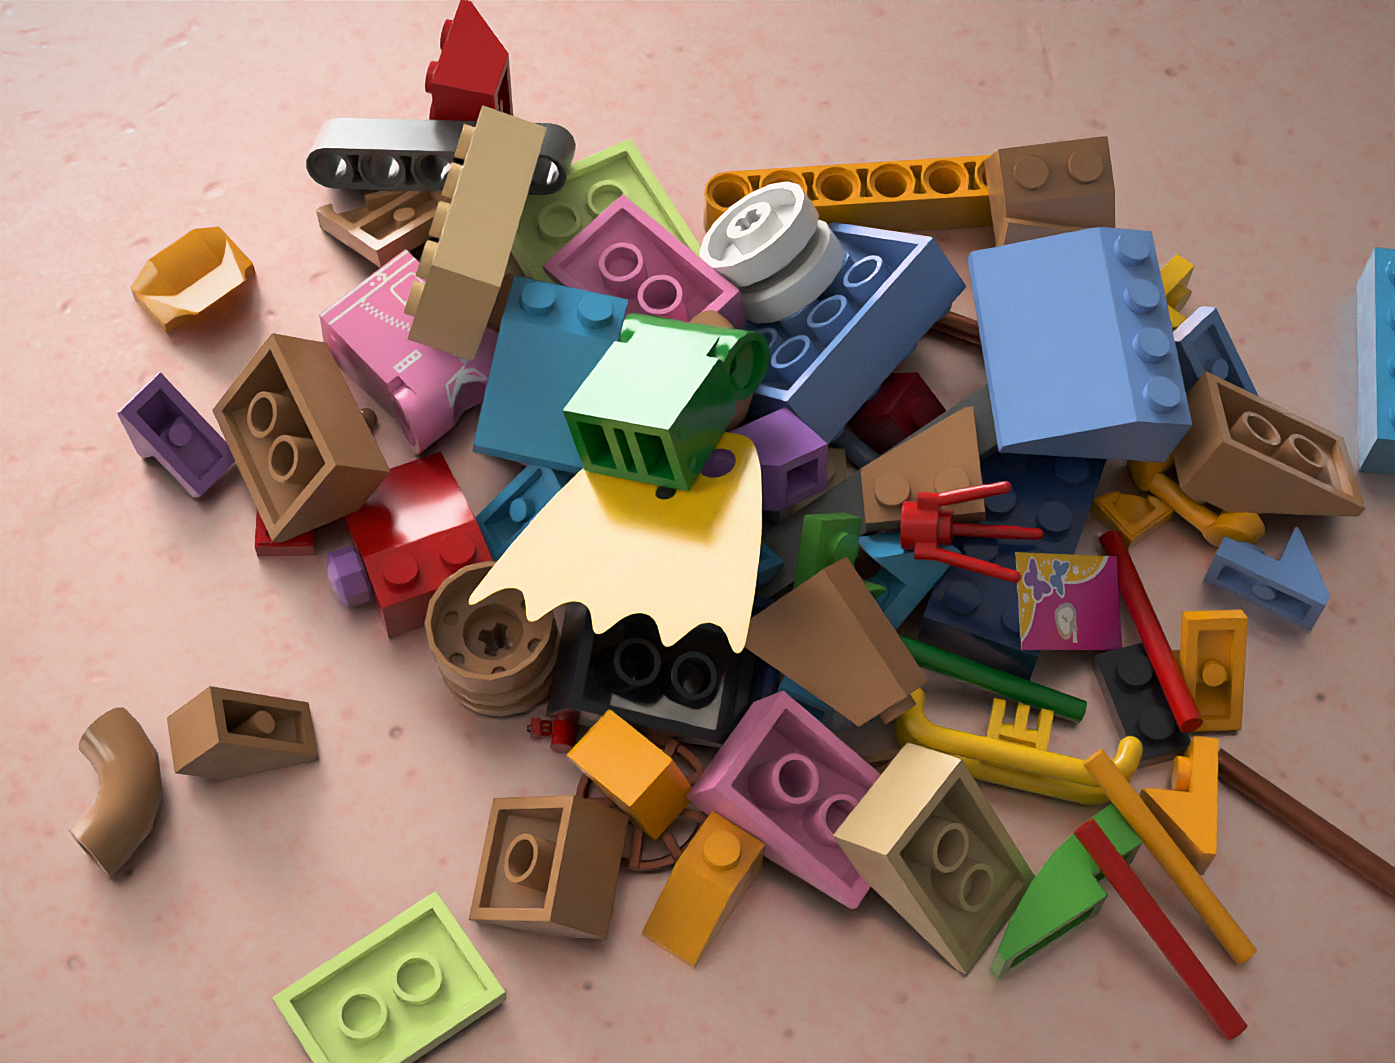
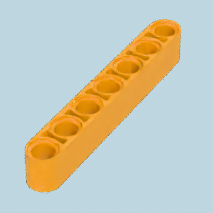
(866, 191)

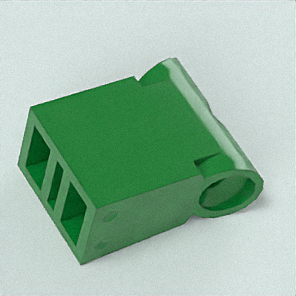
(663, 398)

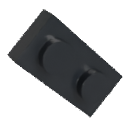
(1139, 703)

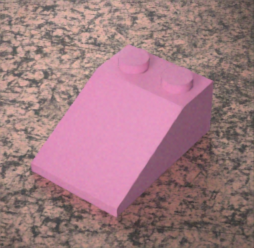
(640, 261)
(792, 790)

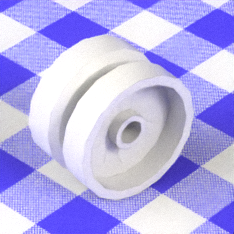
(774, 251)

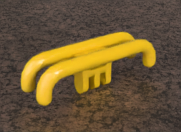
(1015, 754)

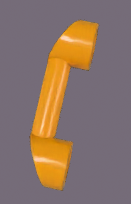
(1234, 525)

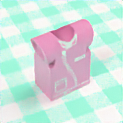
(407, 379)

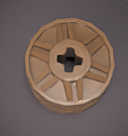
(466, 633)

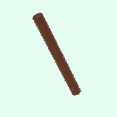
(1306, 821)

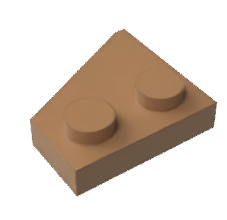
(386, 224)
(933, 462)

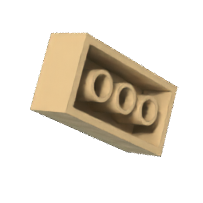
(473, 233)

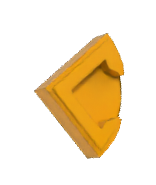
(1131, 515)

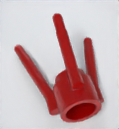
(928, 527)

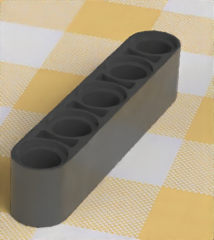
(415, 155)

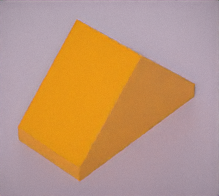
(632, 773)

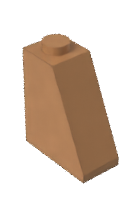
(838, 646)

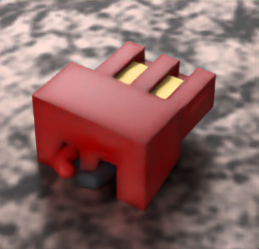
(540, 728)

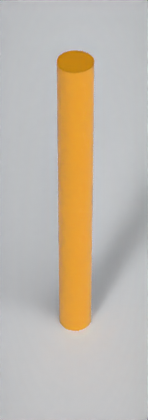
(1170, 857)

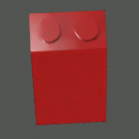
(414, 538)

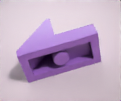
(176, 434)

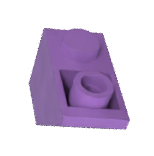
(789, 457)

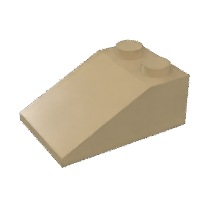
(937, 853)

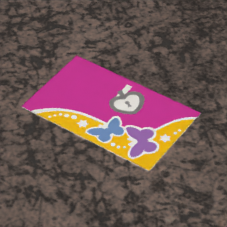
(1068, 602)

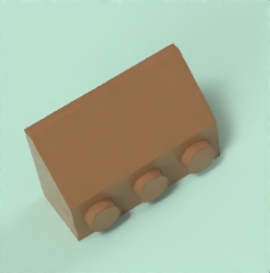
(299, 437)

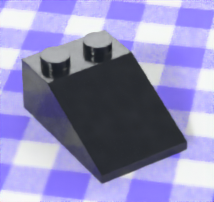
(674, 692)

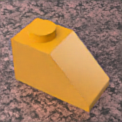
(704, 889)

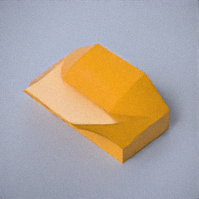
(190, 276)

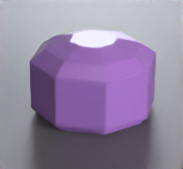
(348, 576)

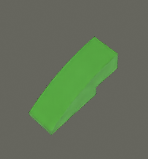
(1062, 894)

